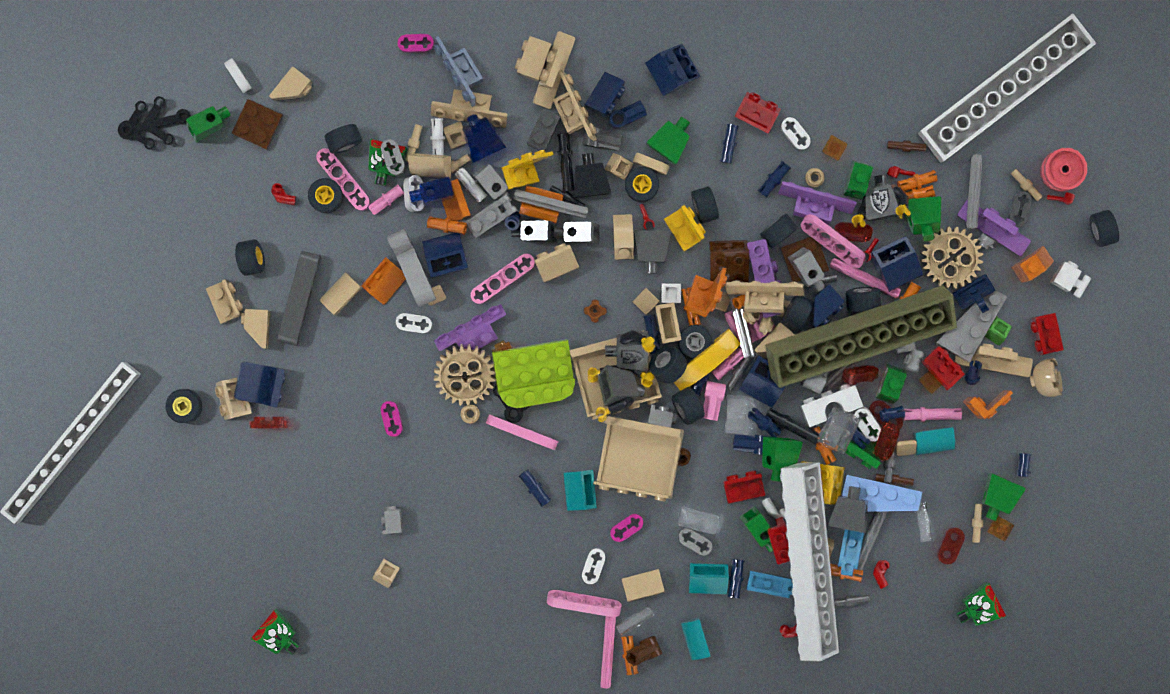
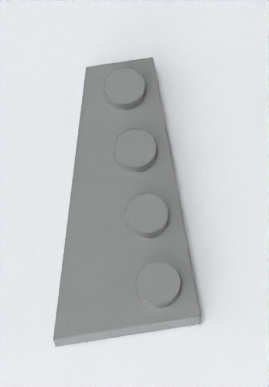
(972, 328)

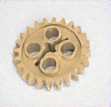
(961, 271)
(463, 358)

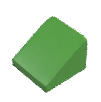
(998, 331)

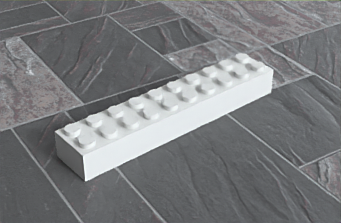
(1006, 88)
(809, 561)

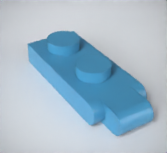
(850, 552)
(770, 584)

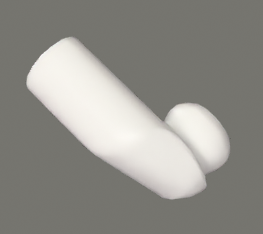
(771, 509)

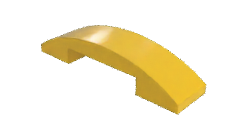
(708, 359)

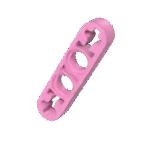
(345, 177)
(831, 243)
(504, 281)
(522, 432)
(584, 603)

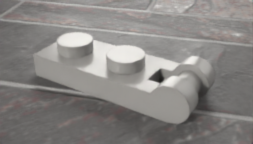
(490, 216)
(912, 360)

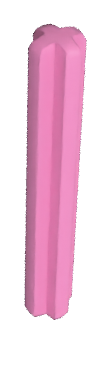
(862, 277)
(608, 648)

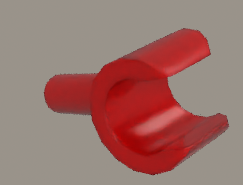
(894, 171)
(1067, 199)
(645, 216)
(869, 250)

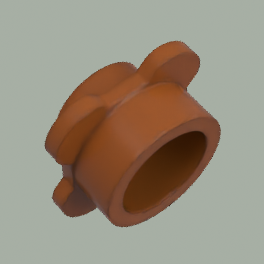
(595, 316)

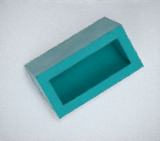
(934, 440)
(580, 490)
(708, 578)
(695, 639)

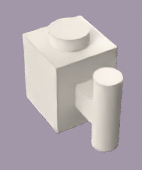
(1067, 277)

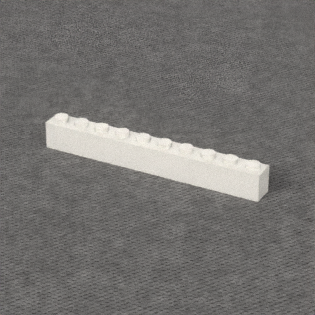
(70, 442)

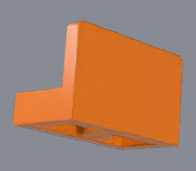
(456, 208)
(539, 212)
(384, 281)

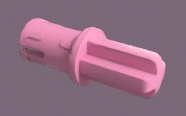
(386, 199)
(728, 364)

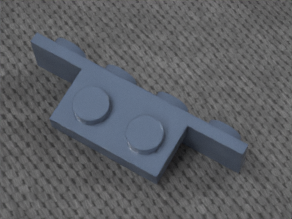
(463, 69)

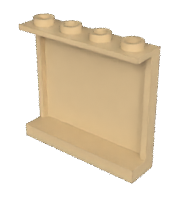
(594, 356)
(639, 458)

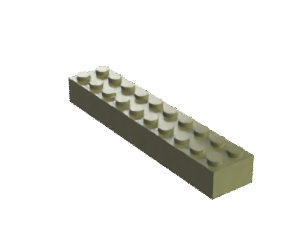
(861, 336)

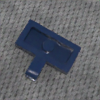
(974, 293)

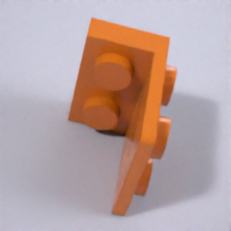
(705, 294)
(978, 407)

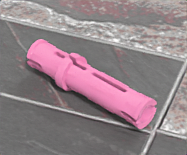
(932, 414)

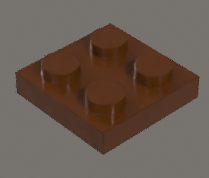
(257, 124)
(810, 244)

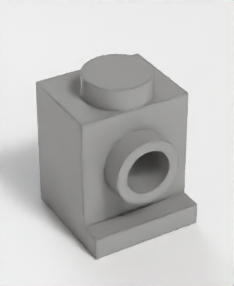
(661, 416)
(392, 520)

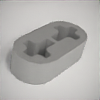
(388, 158)
(692, 545)

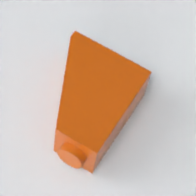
(1033, 265)

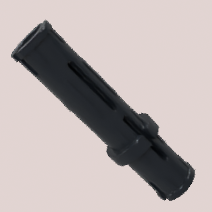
(565, 161)
(789, 424)

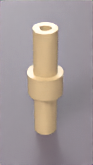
(414, 142)
(458, 163)
(1026, 184)
(977, 523)

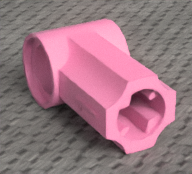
(713, 396)

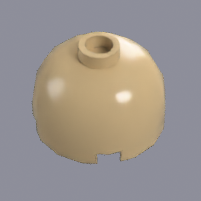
(1047, 378)

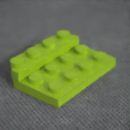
(534, 374)

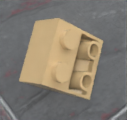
(556, 262)

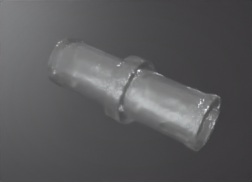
(924, 523)
(634, 620)

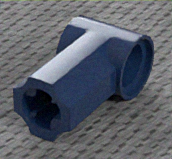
(628, 114)
(748, 443)

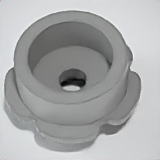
(986, 241)

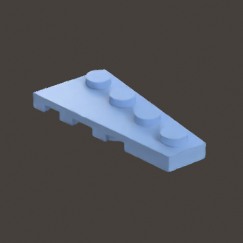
(884, 496)

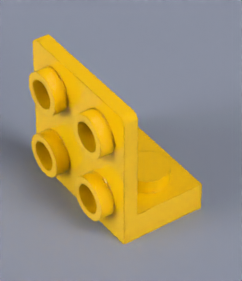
(523, 171)
(685, 228)
(832, 482)

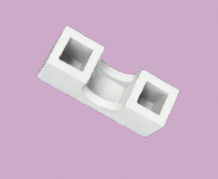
(814, 409)

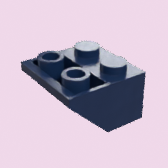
(672, 69)
(604, 95)
(445, 255)
(897, 263)
(824, 304)
(760, 384)

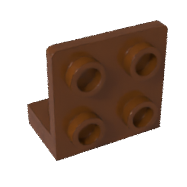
(732, 256)

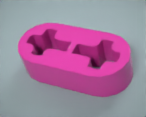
(415, 38)
(387, 420)
(630, 531)

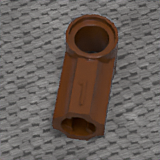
(646, 650)

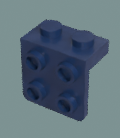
(259, 384)

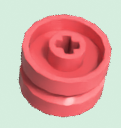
(1052, 172)

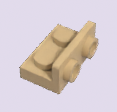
(224, 301)
(229, 405)

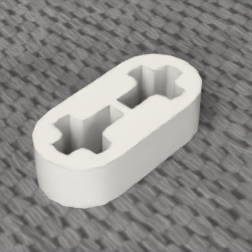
(237, 75)
(791, 136)
(407, 187)
(415, 318)
(871, 421)
(589, 563)

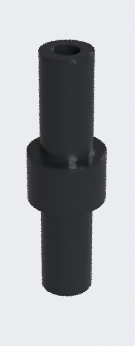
(567, 197)

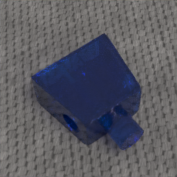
(481, 138)
(442, 191)

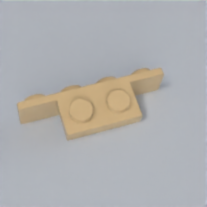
(550, 76)
(461, 110)
(570, 110)
(764, 296)
(1000, 360)

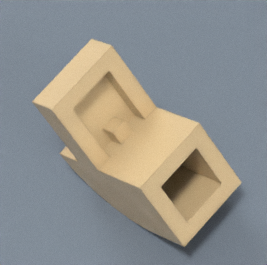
(623, 236)

